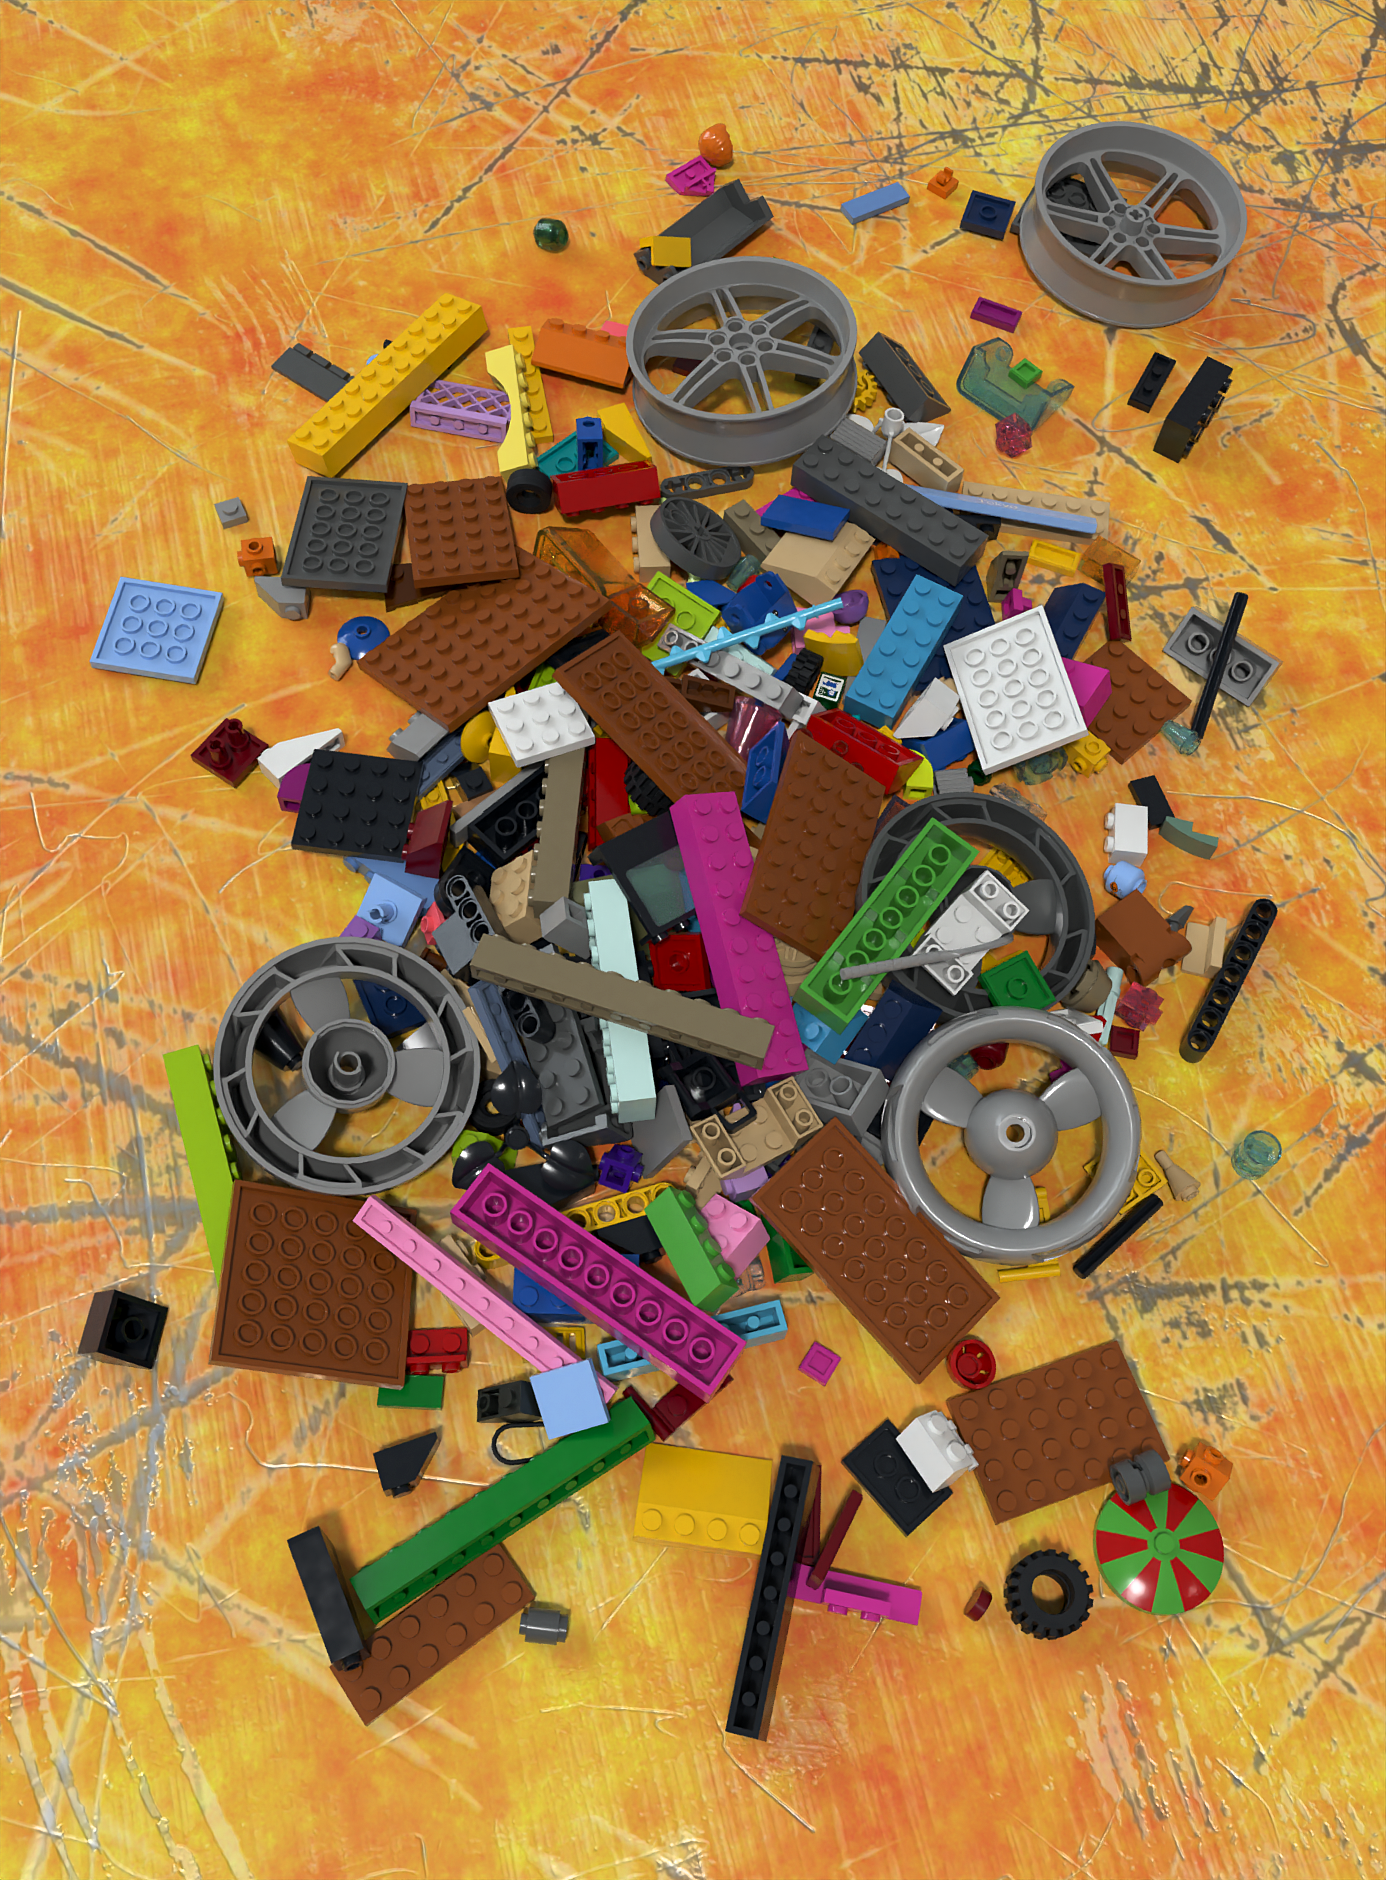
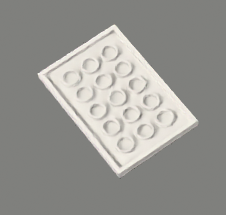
(1015, 690)

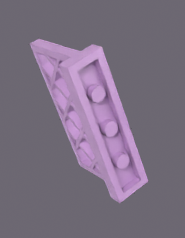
(462, 420)

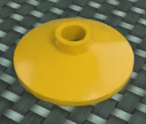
(477, 737)

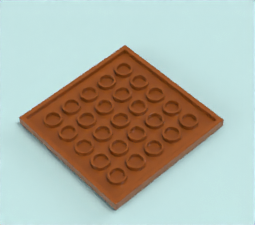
(310, 1290)

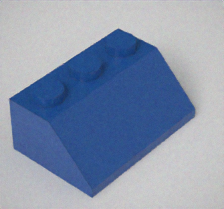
(764, 772)

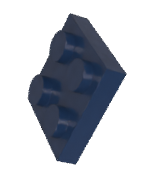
(987, 214)

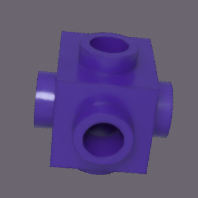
(620, 1168)

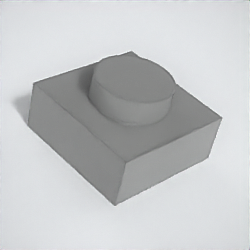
(231, 513)

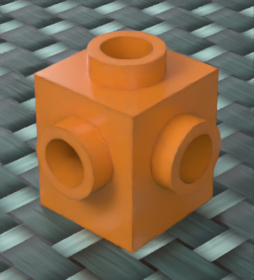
(258, 556)
(1205, 1470)

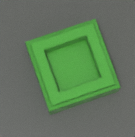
(1025, 373)

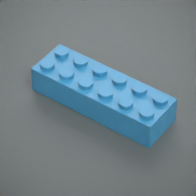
(903, 653)

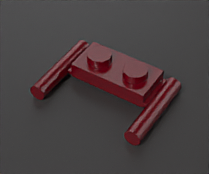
(672, 1409)

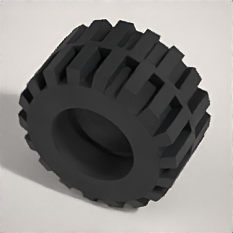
(645, 791)
(1071, 1581)

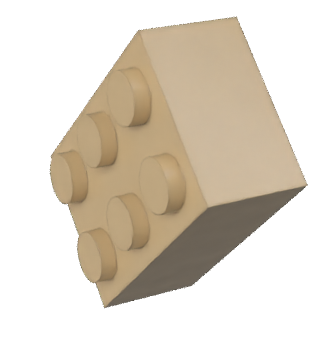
(510, 899)

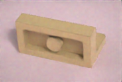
(1207, 948)

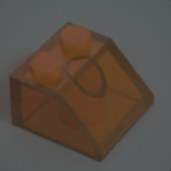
(637, 615)

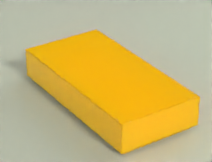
(1053, 558)

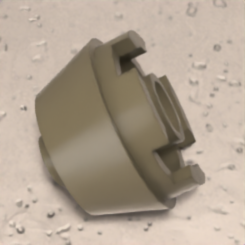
(1090, 989)

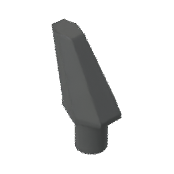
(1179, 918)

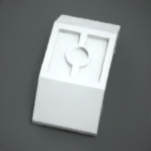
(973, 918)

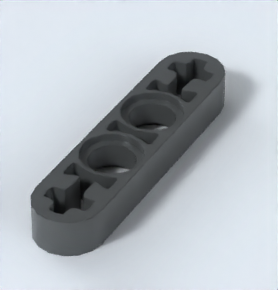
(706, 479)

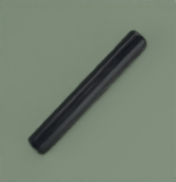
(1118, 1236)

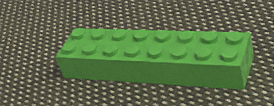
(886, 924)

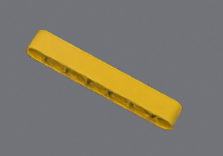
(589, 1216)

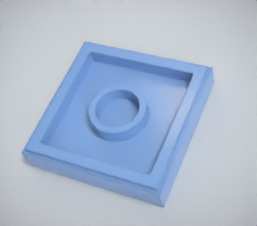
(570, 1398)

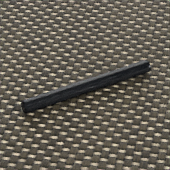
(1219, 663)

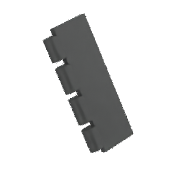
(311, 372)

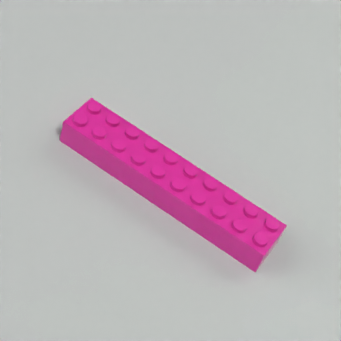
(739, 952)
(598, 1282)

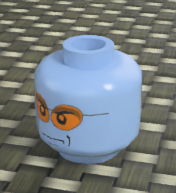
(1123, 879)

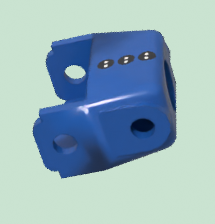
(753, 604)

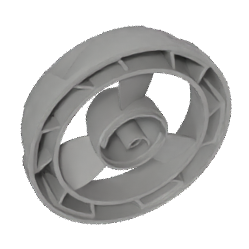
(418, 1076)
(1010, 1204)

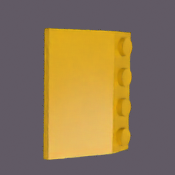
(703, 1501)

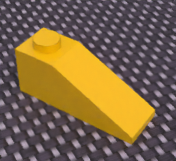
(622, 433)

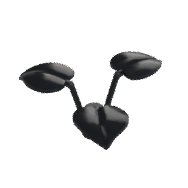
(519, 1092)

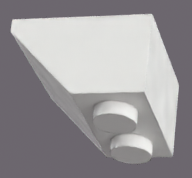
(929, 712)

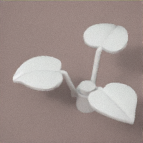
(893, 425)

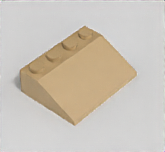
(815, 565)

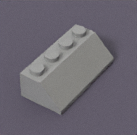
(1248, 665)
(416, 739)

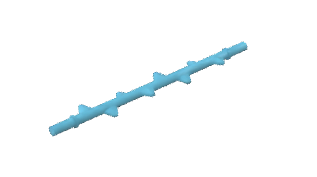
(749, 636)

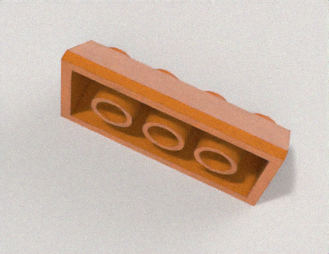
(582, 353)

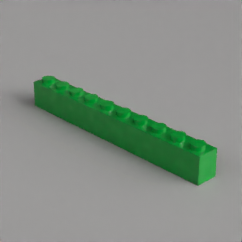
(500, 1511)

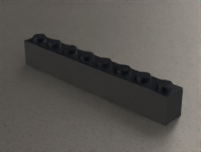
(773, 1599)

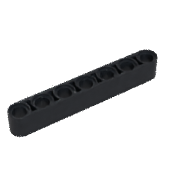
(478, 918)
(1223, 989)

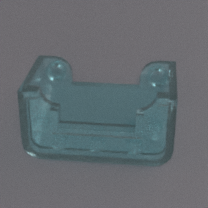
(987, 385)

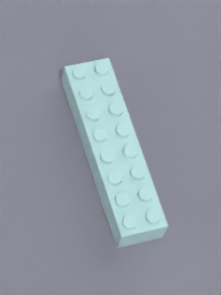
(624, 1048)

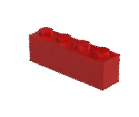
(605, 786)

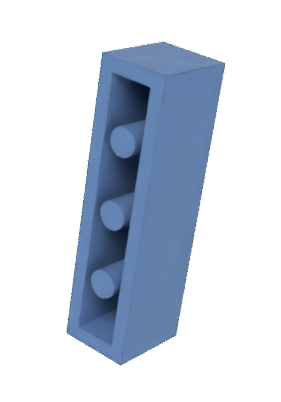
(395, 871)

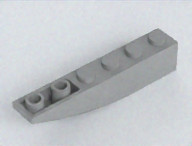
(732, 671)

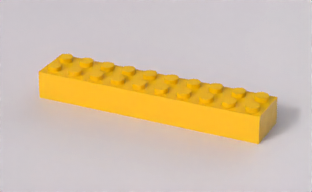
(387, 385)

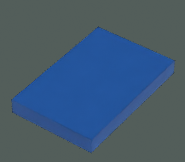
(805, 517)

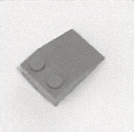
(843, 1090)

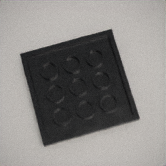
(357, 805)

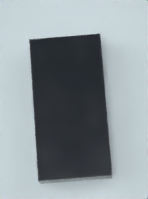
(1149, 794)

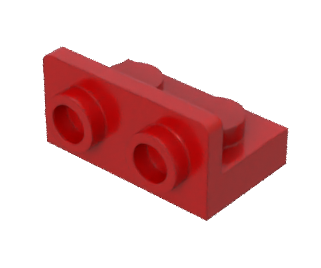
(437, 1350)

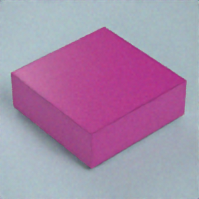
(819, 1364)

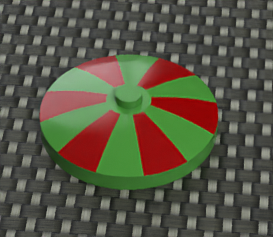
(1159, 1551)

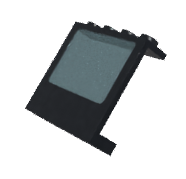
(651, 876)

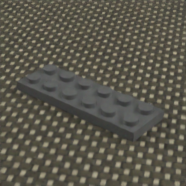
(564, 1067)

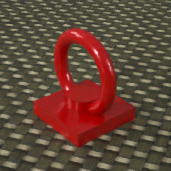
(680, 962)

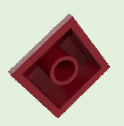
(428, 840)

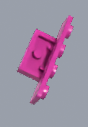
(861, 1595)

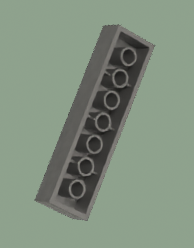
(889, 510)

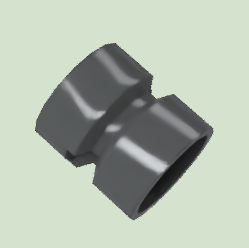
(1140, 1477)

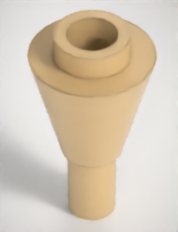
(1182, 1184)

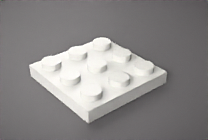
(540, 724)

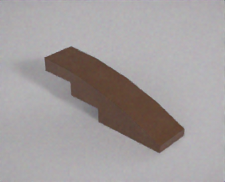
(705, 694)

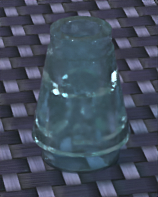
(744, 568)
(1181, 737)

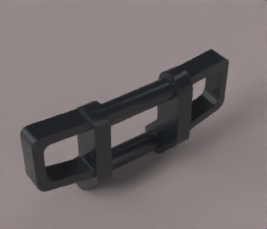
(703, 1110)

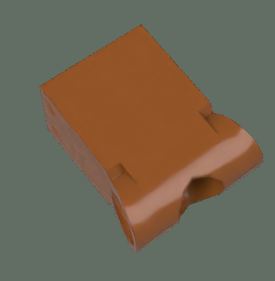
(1139, 939)

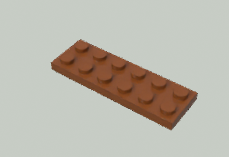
(434, 1633)

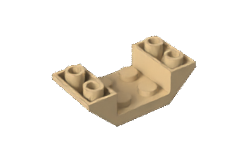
(781, 1126)

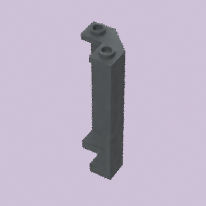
(714, 228)

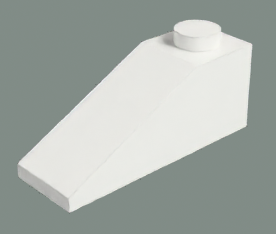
(288, 754)

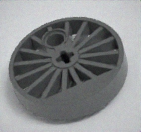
(682, 536)

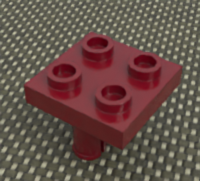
(229, 752)

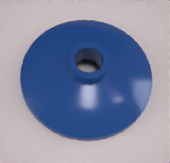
(359, 643)

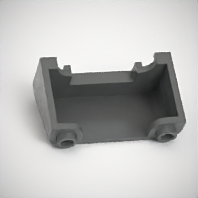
(598, 1126)

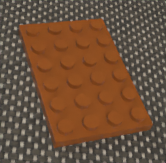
(459, 532)
(1054, 1430)

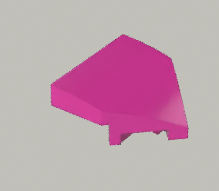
(693, 178)

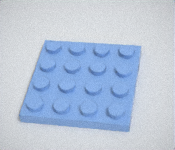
(157, 630)

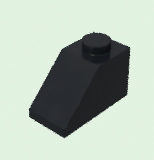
(470, 781)
(634, 1237)
(405, 1464)

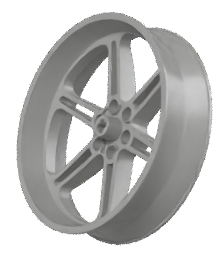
(1131, 230)
(743, 353)

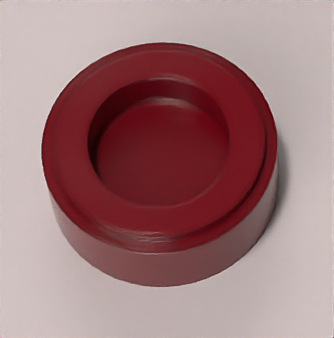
(978, 1604)

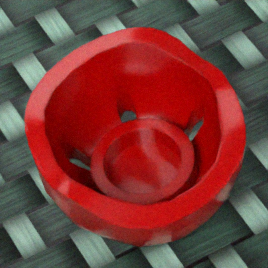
(967, 1365)

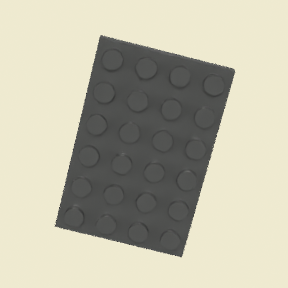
(345, 534)

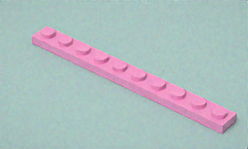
(468, 1290)

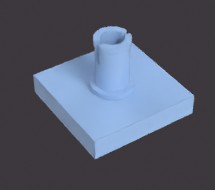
(391, 909)

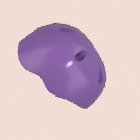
(855, 606)

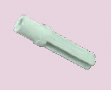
(1108, 1007)

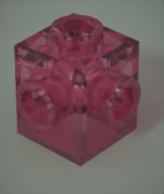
(1013, 435)
(1140, 1007)

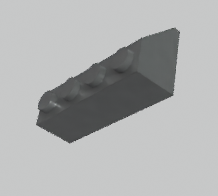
(902, 379)

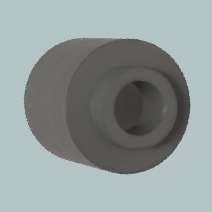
(543, 1626)

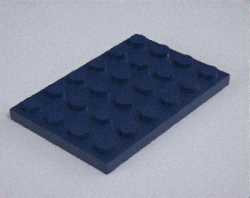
(894, 578)

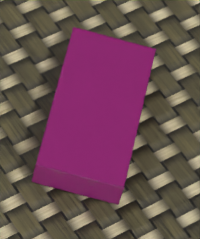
(996, 315)

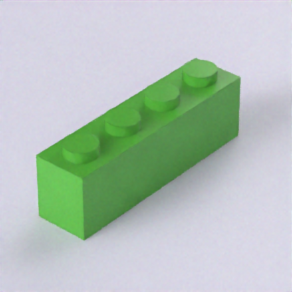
(691, 1249)

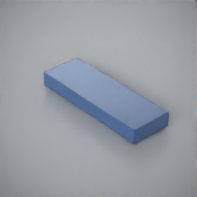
(874, 203)

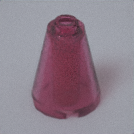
(749, 724)

